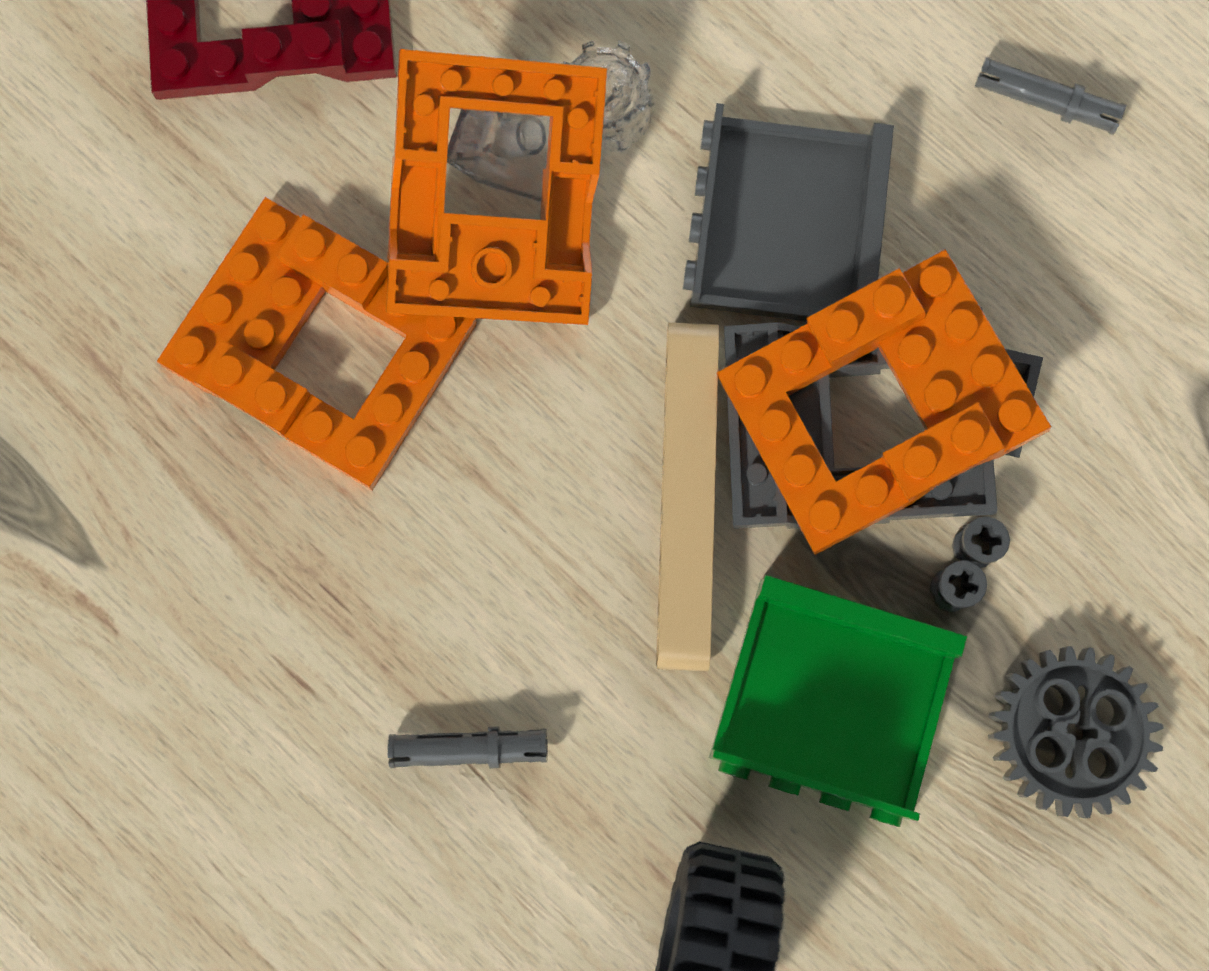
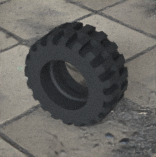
(723, 912)

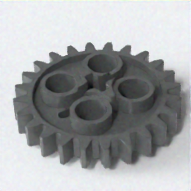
(1122, 741)

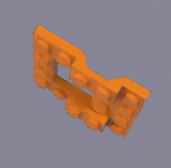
(493, 262)
(259, 307)
(944, 363)

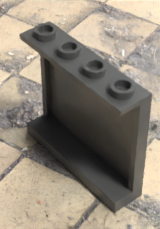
(786, 216)

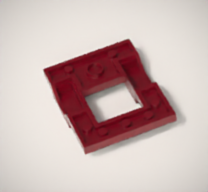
(326, 38)

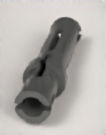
(1051, 96)
(468, 748)

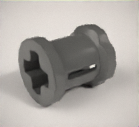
(990, 531)
(972, 580)

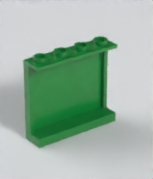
(835, 700)

